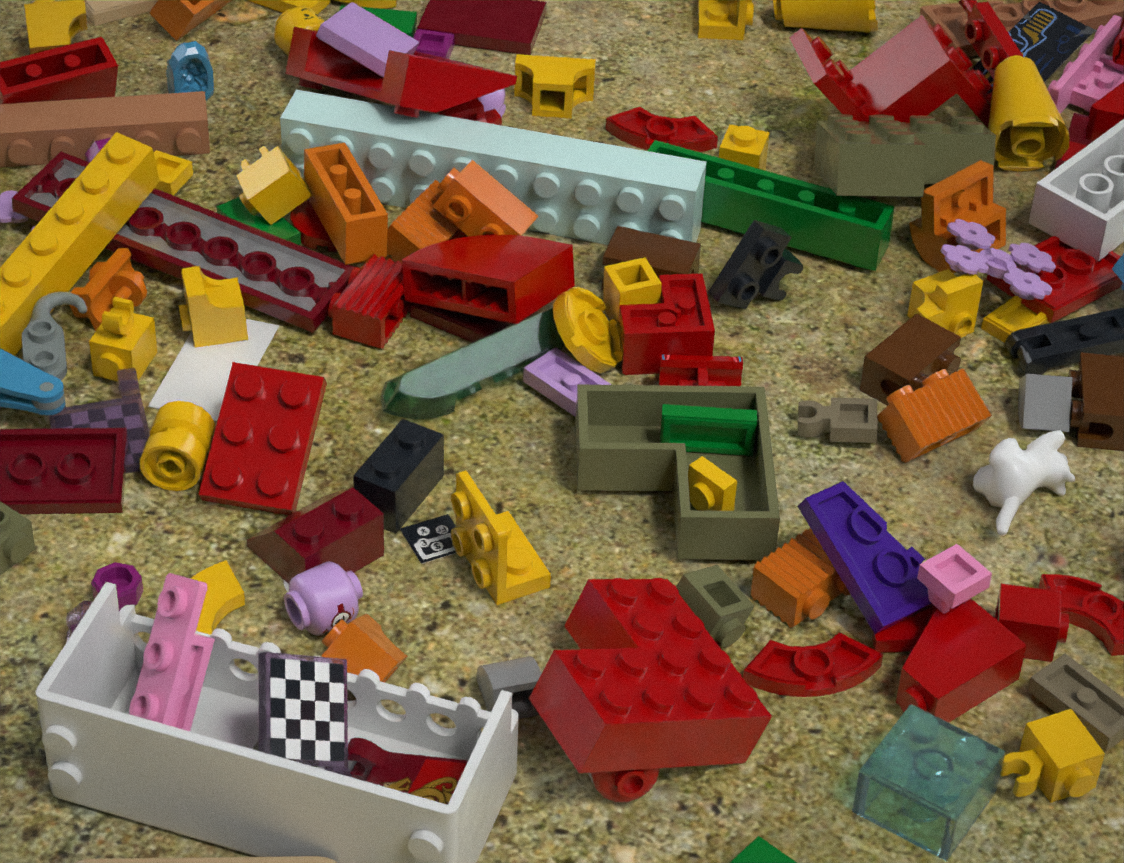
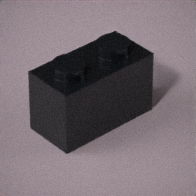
(402, 472)

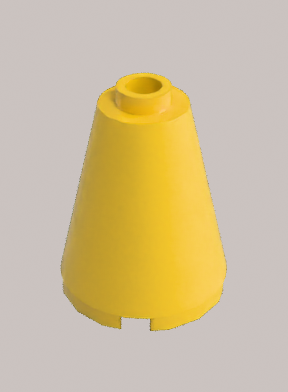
(828, 14)
(1024, 118)

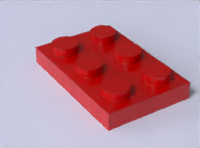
(263, 439)

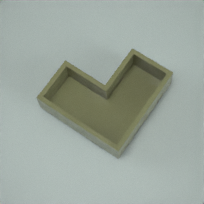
(897, 156)
(623, 452)

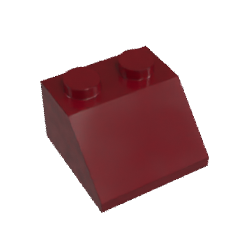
(332, 529)

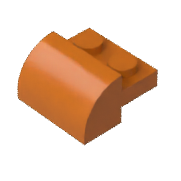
(960, 196)

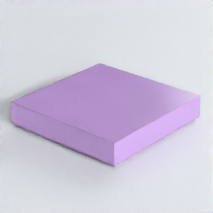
(364, 37)

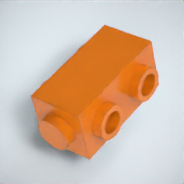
(482, 204)

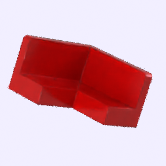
(675, 326)

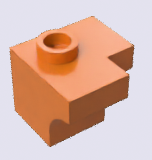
(363, 647)

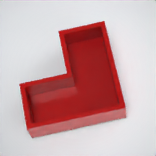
(645, 685)

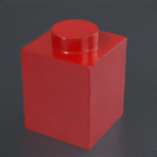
(1034, 618)

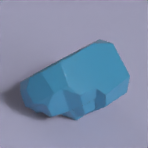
(190, 70)

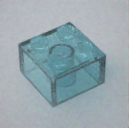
(928, 782)

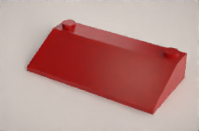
(408, 82)

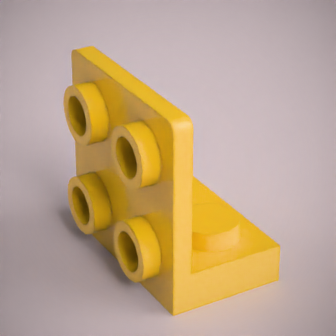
(724, 18)
(494, 546)

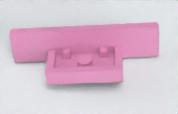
(1091, 73)
(174, 656)

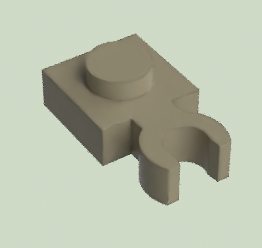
(846, 420)

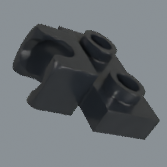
(756, 267)

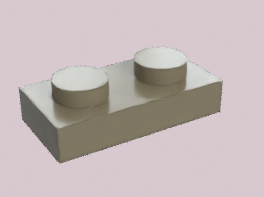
(1070, 686)

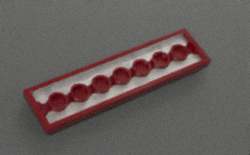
(178, 234)

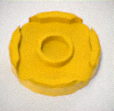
(587, 330)

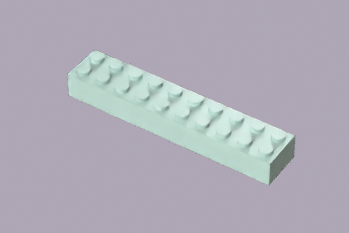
(569, 182)

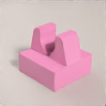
(953, 578)

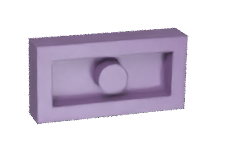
(557, 378)

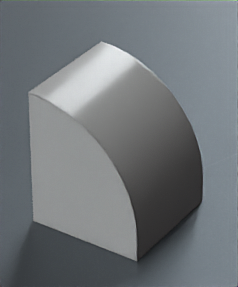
(1044, 402)
(514, 676)

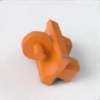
(108, 281)

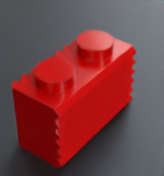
(371, 303)

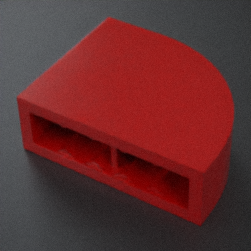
(490, 275)

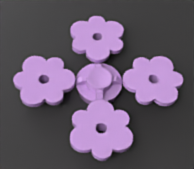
(997, 262)

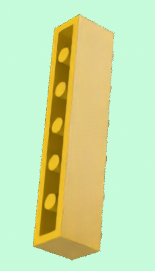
(74, 232)

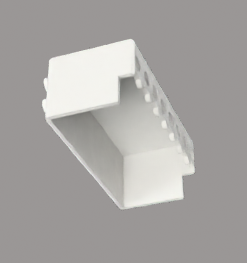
(247, 800)

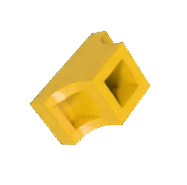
(554, 83)

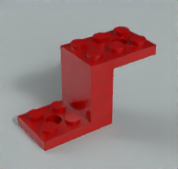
(899, 79)

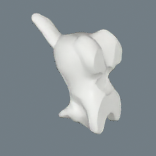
(1019, 472)

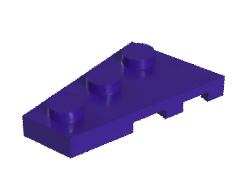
(866, 556)

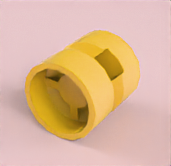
(177, 446)

